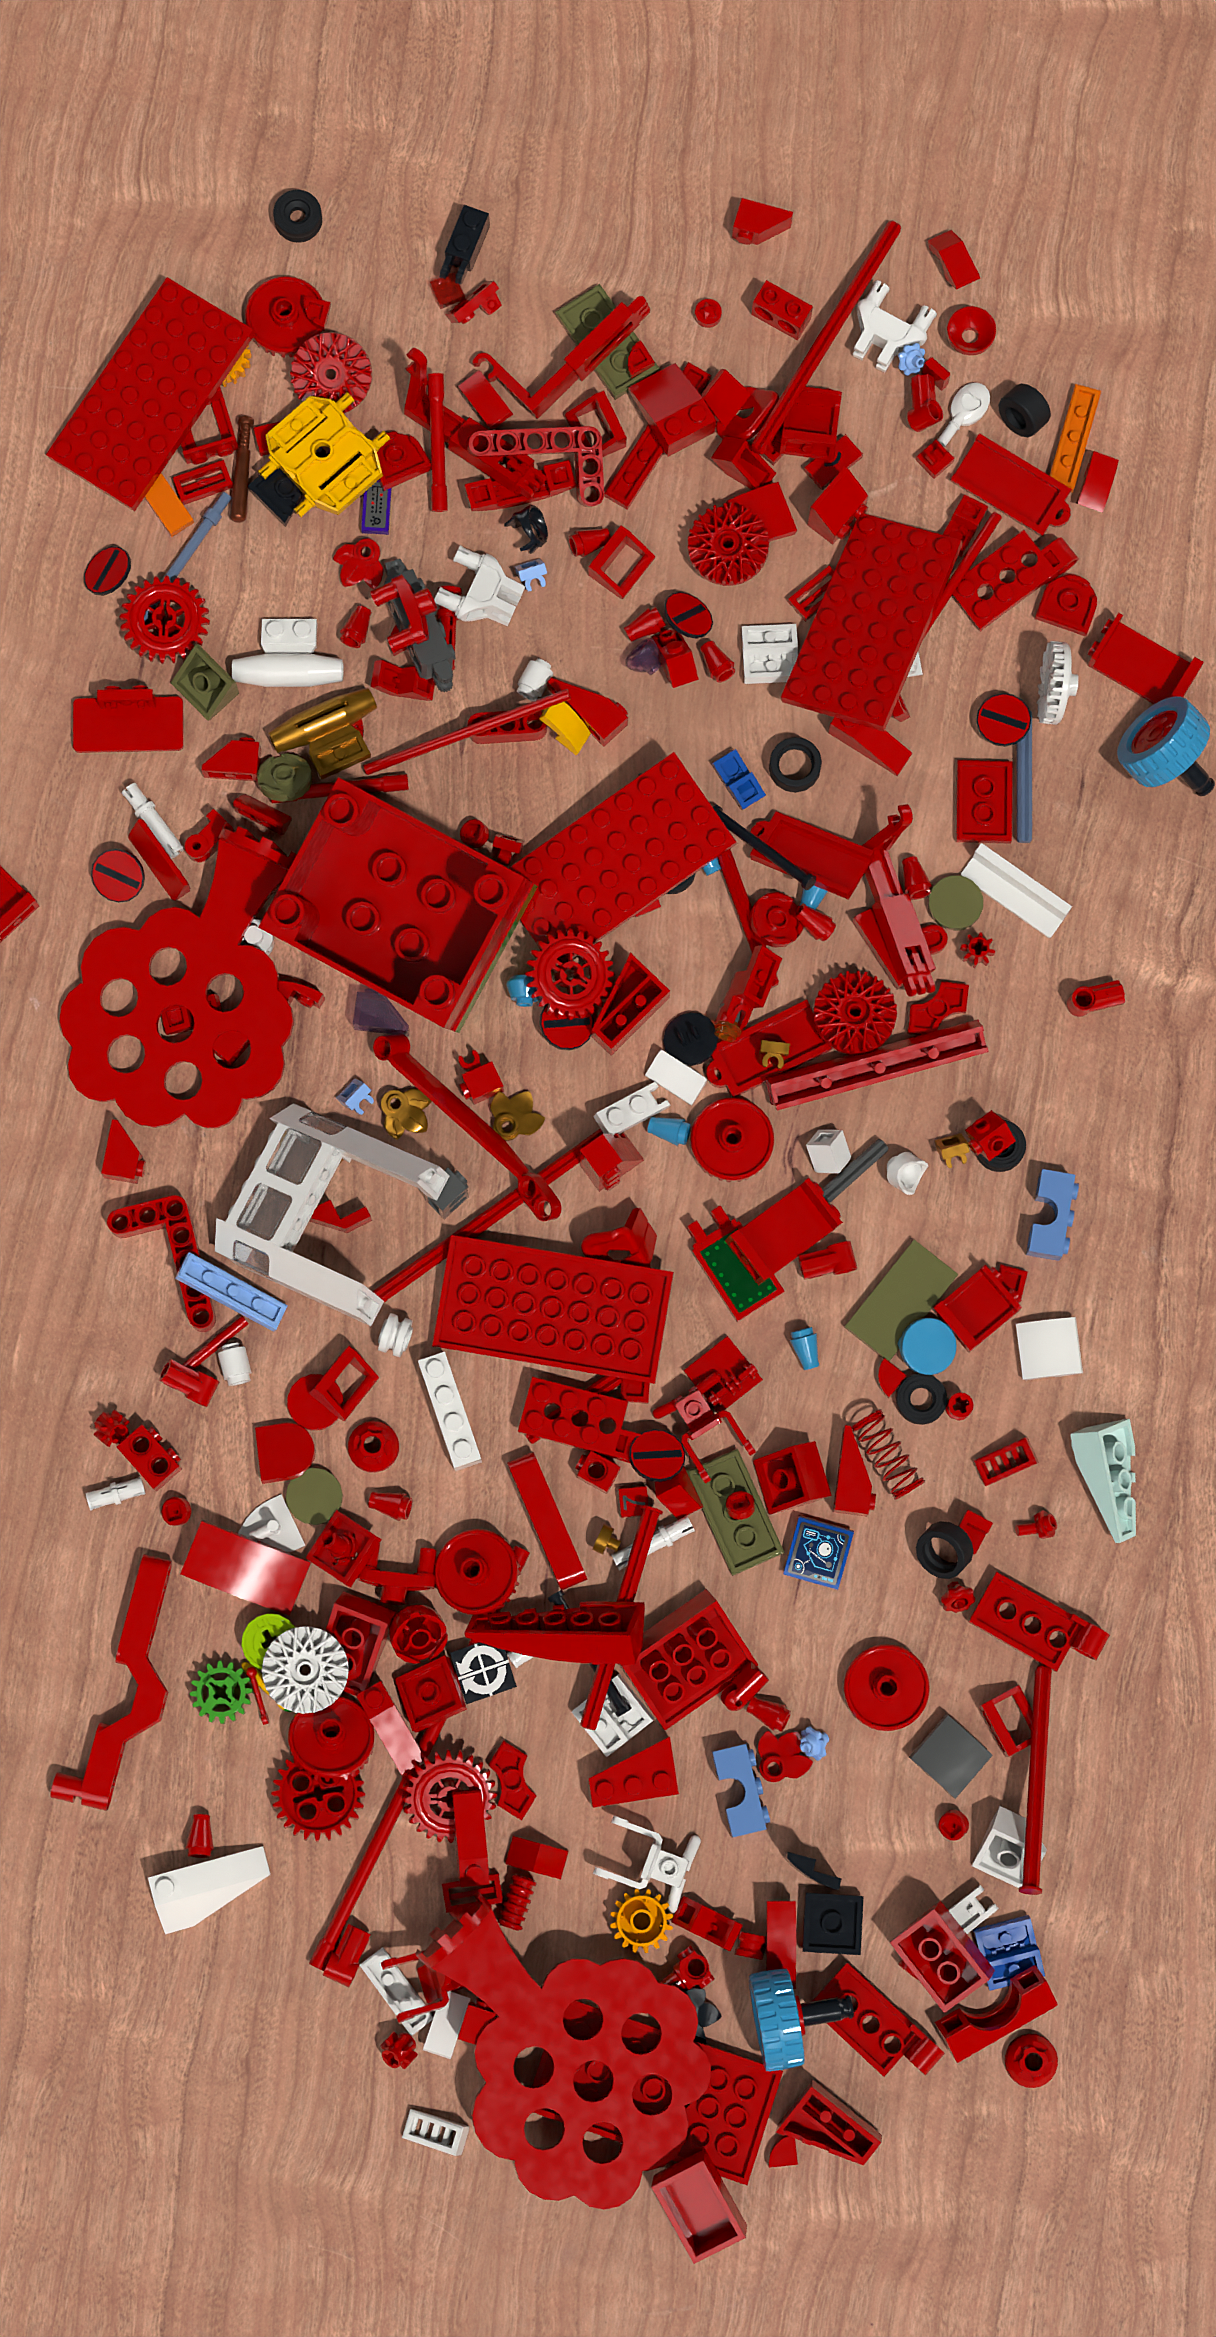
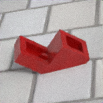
(955, 259)
(401, 681)
(327, 1216)
(706, 1923)

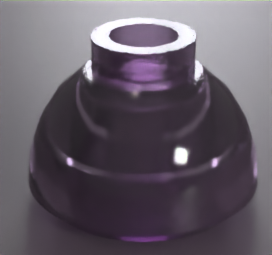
(644, 657)

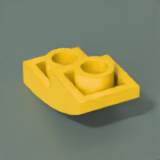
(568, 725)

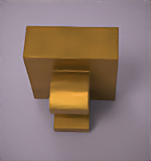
(774, 1049)
(952, 1146)

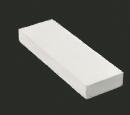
(395, 1990)

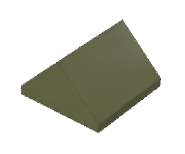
(205, 683)

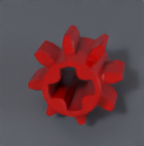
(970, 951)
(111, 1428)
(399, 2050)

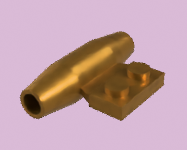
(328, 732)

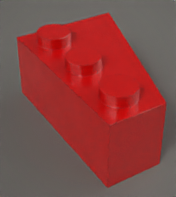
(629, 1005)
(828, 2124)

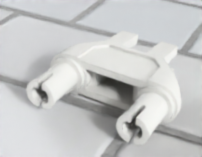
(885, 329)
(488, 593)

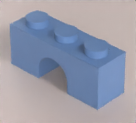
(1057, 1191)
(737, 1765)

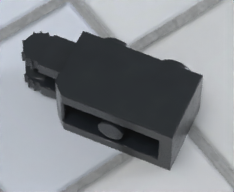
(465, 242)

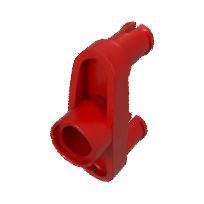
(416, 606)
(394, 1584)

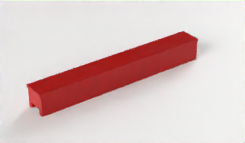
(876, 1066)

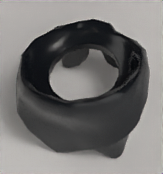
(530, 516)

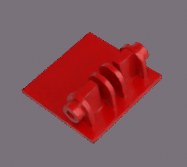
(736, 1374)

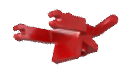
(700, 1418)
(433, 1984)

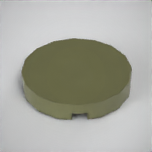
(284, 777)
(955, 903)
(314, 1496)

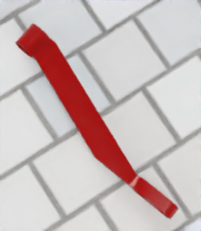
(396, 1050)

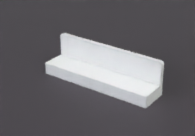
(1016, 891)

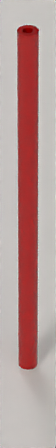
(965, 564)
(467, 732)

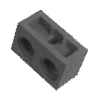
(452, 1195)

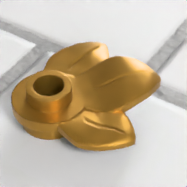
(516, 1112)
(408, 1114)

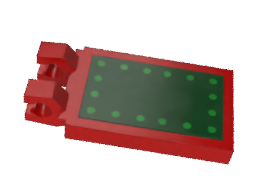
(726, 1271)

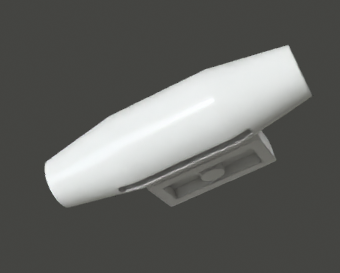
(288, 657)

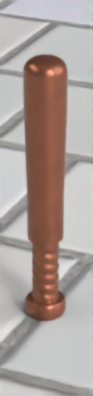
(239, 498)

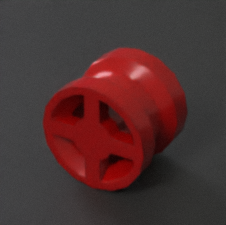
(750, 1945)

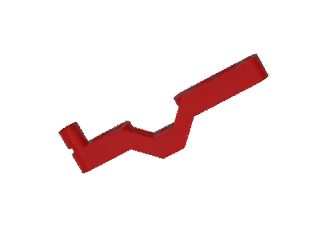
(149, 1701)

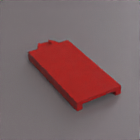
(1013, 486)
(830, 858)
(741, 1062)

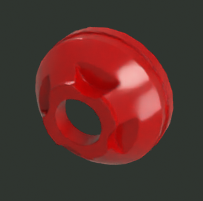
(972, 319)
(376, 1461)
(1016, 2055)

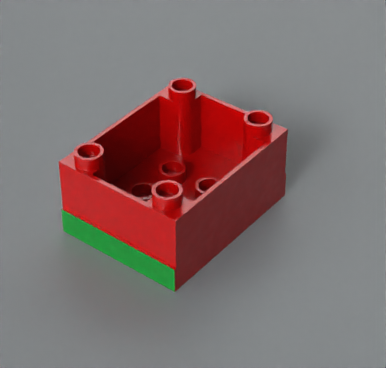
(398, 906)

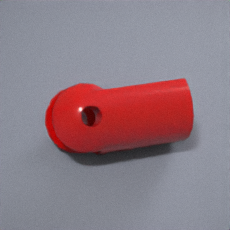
(743, 1687)

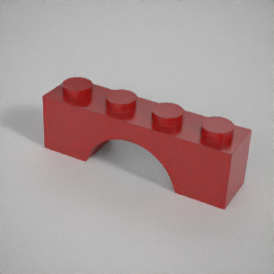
(1026, 2000)

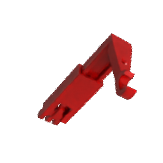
(578, 362)
(457, 430)
(896, 912)

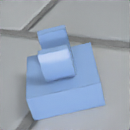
(531, 570)
(354, 1094)

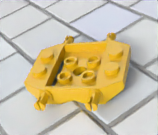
(319, 424)

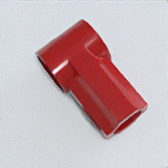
(925, 409)
(1097, 998)
(835, 1259)
(195, 1385)
(344, 1962)

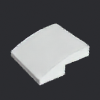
(769, 652)
(1049, 1348)
(614, 1730)

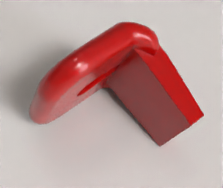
(728, 396)
(635, 1236)

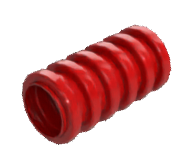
(517, 1902)

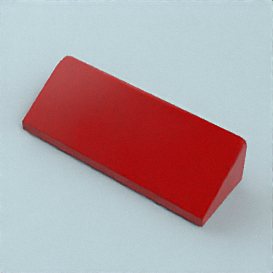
(158, 860)
(869, 929)

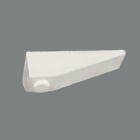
(197, 1891)

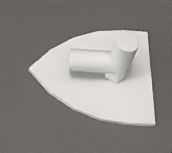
(273, 1525)

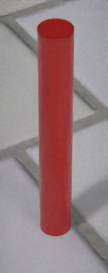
(216, 1343)

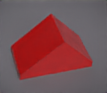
(678, 1495)
(536, 1857)

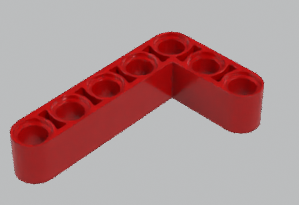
(547, 446)
(179, 1250)

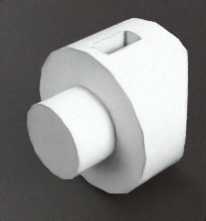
(258, 938)
(905, 1172)

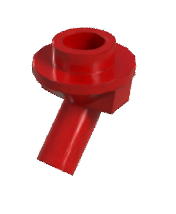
(1044, 1526)

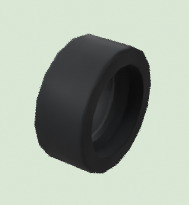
(797, 744)
(956, 1537)

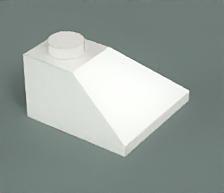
(1003, 1848)

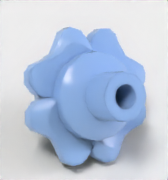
(911, 359)
(814, 1743)

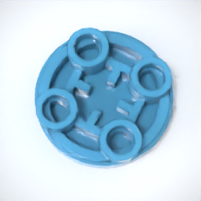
(927, 1346)

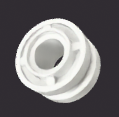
(395, 1335)

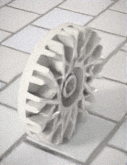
(1056, 684)
(283, 1664)

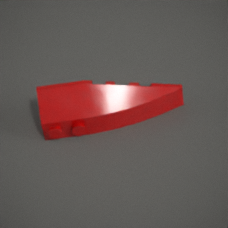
(587, 1634)

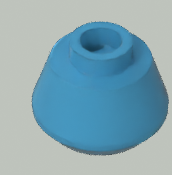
(519, 992)

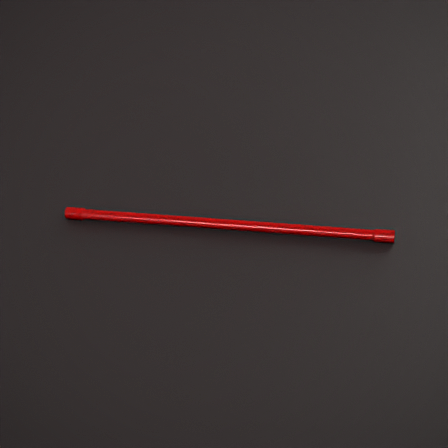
(328, 1943)

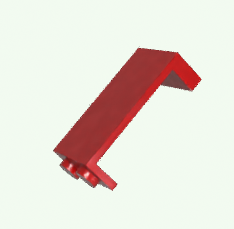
(1141, 663)
(784, 1231)

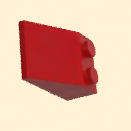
(673, 409)
(362, 1632)

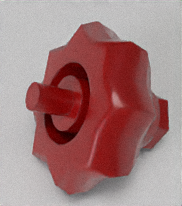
(957, 1598)

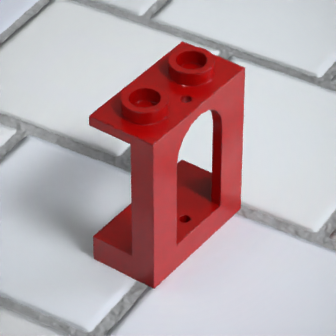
(220, 448)

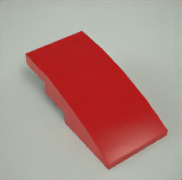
(245, 1568)

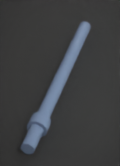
(211, 518)

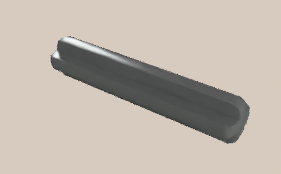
(854, 1170)

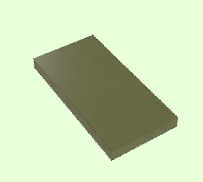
(584, 316)
(900, 1299)
(743, 1541)

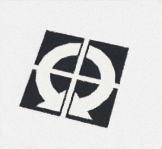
(482, 1671)

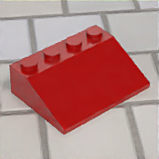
(687, 1659)

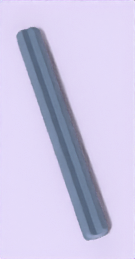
(1024, 788)

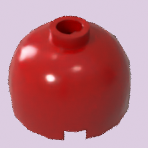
(417, 1633)

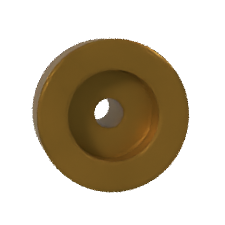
(605, 1540)

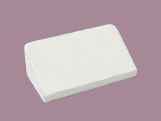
(676, 1077)

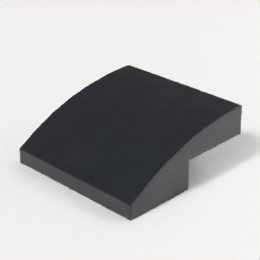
(806, 1867)

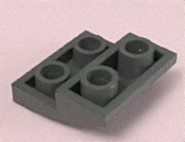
(950, 1756)

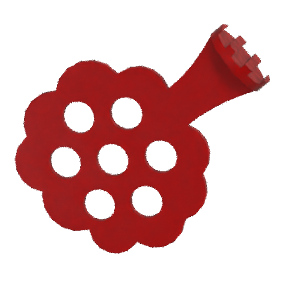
(242, 883)
(479, 1958)

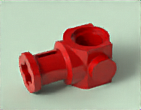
(681, 1972)

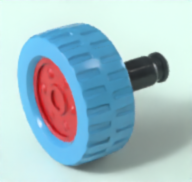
(1166, 745)
(782, 2018)

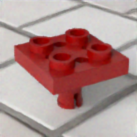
(338, 1543)

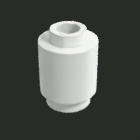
(534, 679)
(234, 1364)

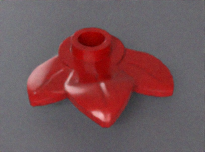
(358, 567)
(785, 1753)

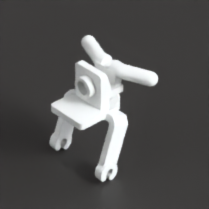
(659, 1864)

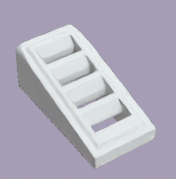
(459, 2140)

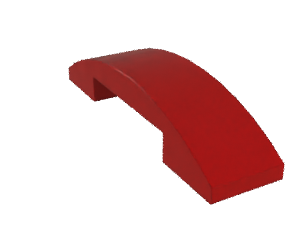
(492, 495)

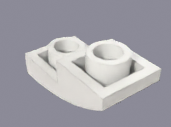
(446, 2026)

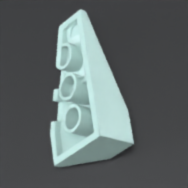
(1105, 1462)

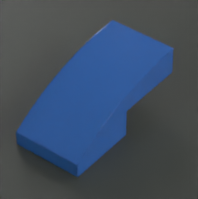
(738, 779)

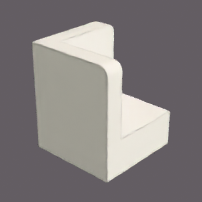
(828, 1151)

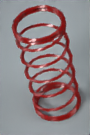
(871, 1418)

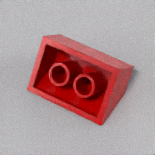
(942, 1957)

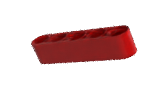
(547, 1521)

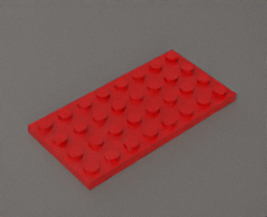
(150, 394)
(871, 621)
(622, 855)
(553, 1309)
(723, 2120)

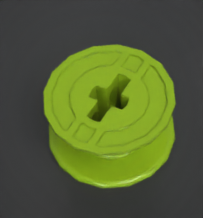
(254, 1638)

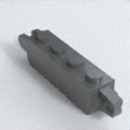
(434, 656)

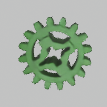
(211, 1702)

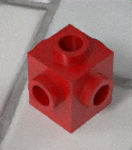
(989, 1136)

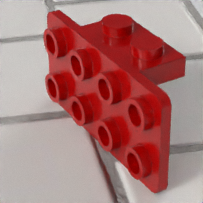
(128, 721)

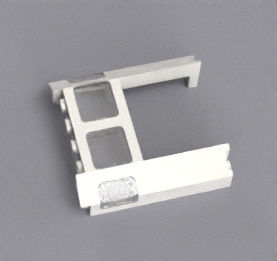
(285, 1193)

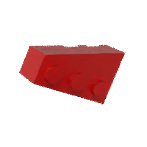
(609, 1159)
(637, 1778)

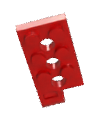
(1051, 563)
(563, 1431)
(1078, 1633)
(913, 2042)

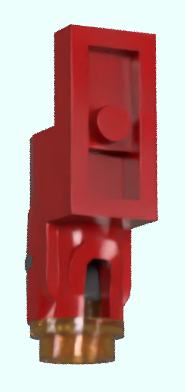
(747, 991)

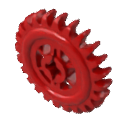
(166, 593)
(547, 959)
(433, 1772)

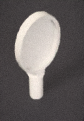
(966, 409)

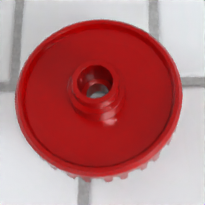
(265, 312)
(334, 352)
(722, 527)
(859, 994)
(729, 1160)
(494, 1581)
(907, 1681)
(334, 1755)

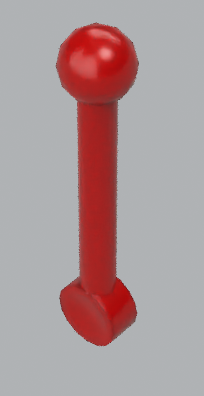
(251, 1672)

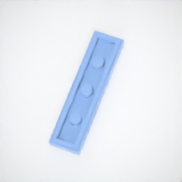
(231, 1291)

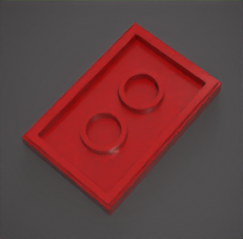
(984, 801)

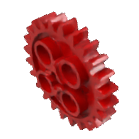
(324, 1820)

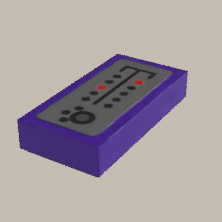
(376, 510)

